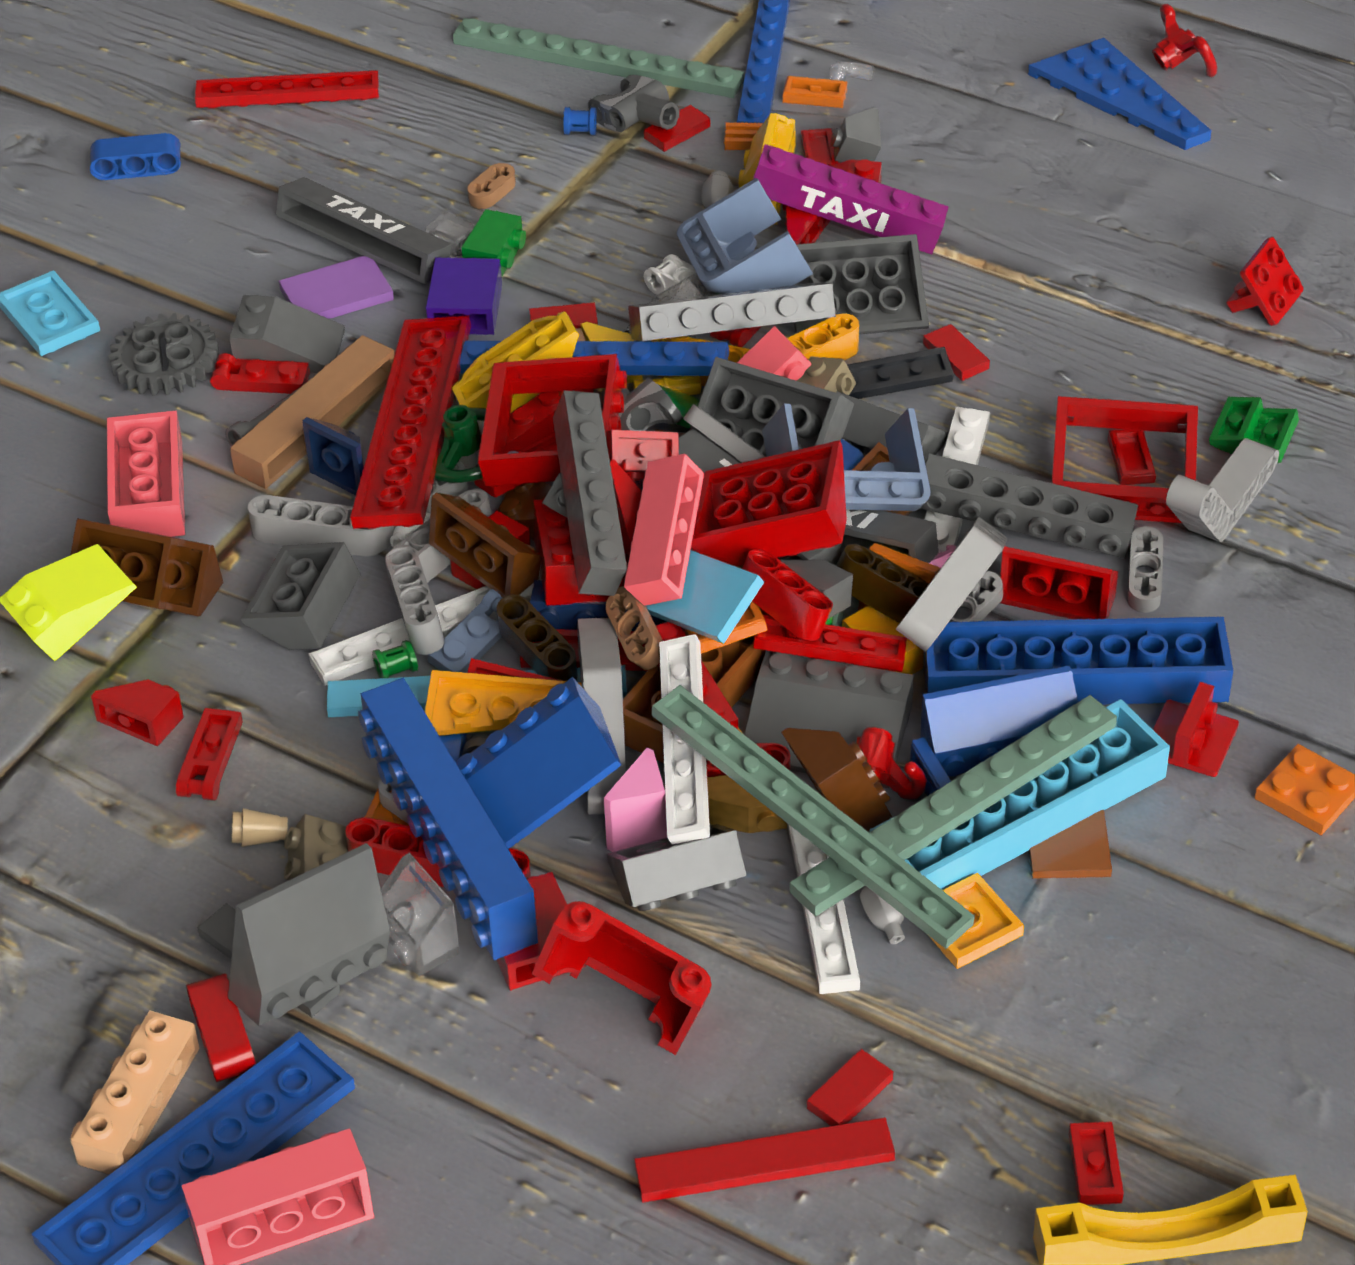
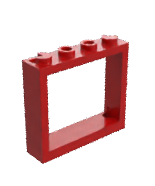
(540, 377)
(1128, 416)

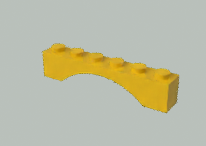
(1248, 1217)

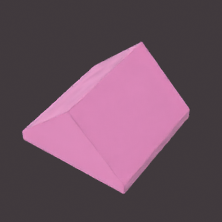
(636, 806)

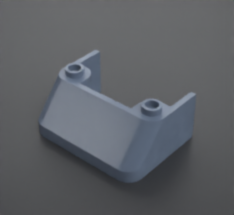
(726, 234)
(888, 485)

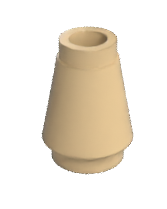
(257, 827)

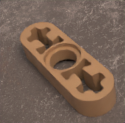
(646, 632)

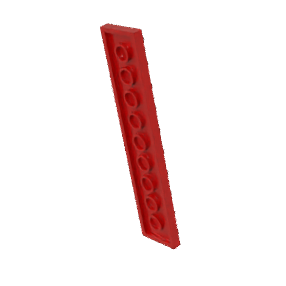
(409, 424)

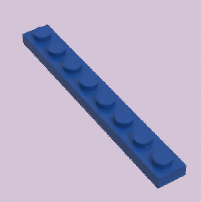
(763, 61)
(634, 356)

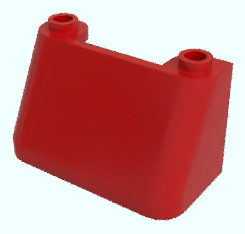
(632, 959)

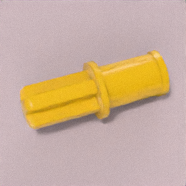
(686, 384)

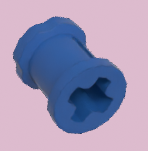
(580, 121)

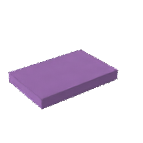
(338, 288)

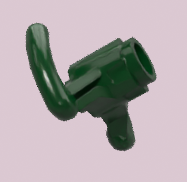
(460, 439)

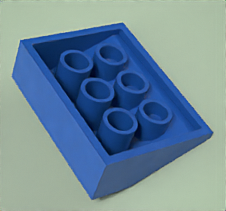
(541, 761)

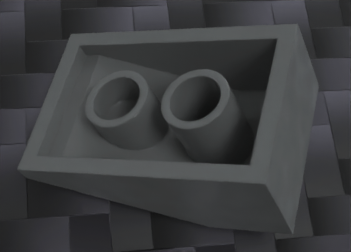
(284, 332)

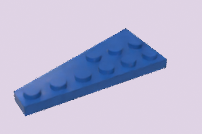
(1117, 85)

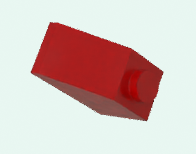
(139, 709)

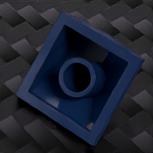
(333, 454)

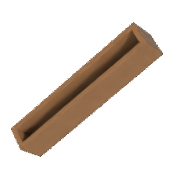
(328, 397)

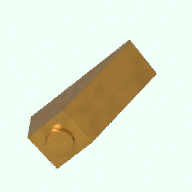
(738, 809)

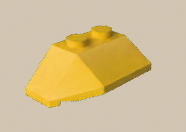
(776, 132)
(539, 339)

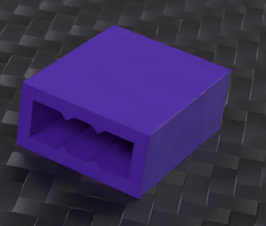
(466, 289)

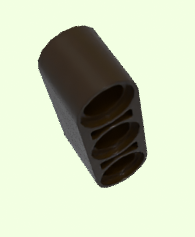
(881, 582)
(533, 627)

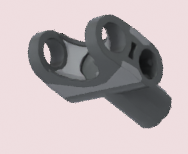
(640, 100)
(645, 407)

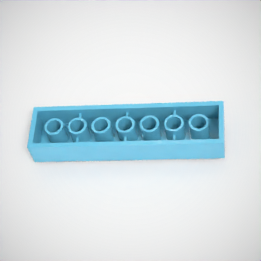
(1070, 791)

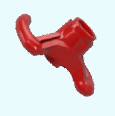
(1181, 44)
(879, 750)

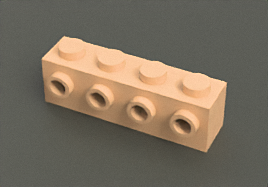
(135, 1092)

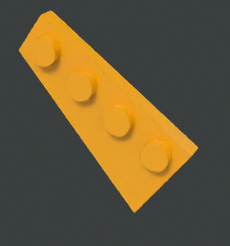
(480, 701)

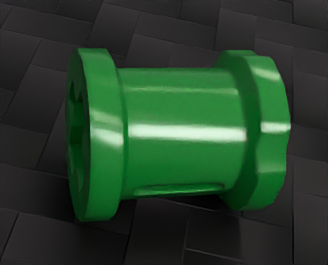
(395, 660)

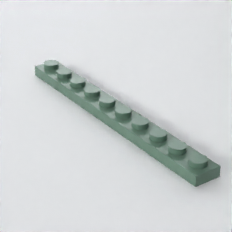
(598, 57)
(964, 797)
(814, 817)

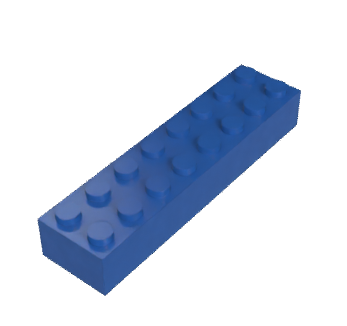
(1108, 657)
(449, 820)

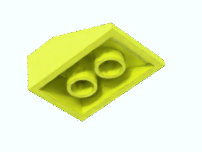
(67, 598)

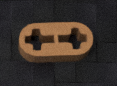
(491, 185)

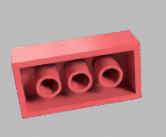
(146, 473)
(279, 1200)

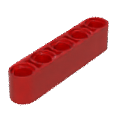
(394, 840)

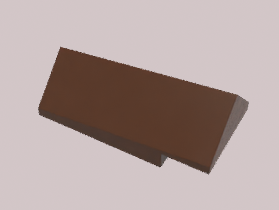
(165, 569)

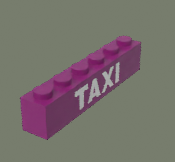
(849, 198)

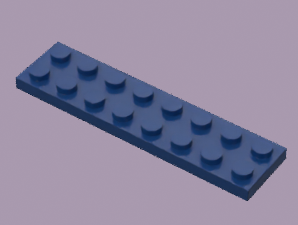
(236, 1125)

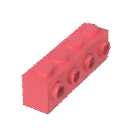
(664, 530)

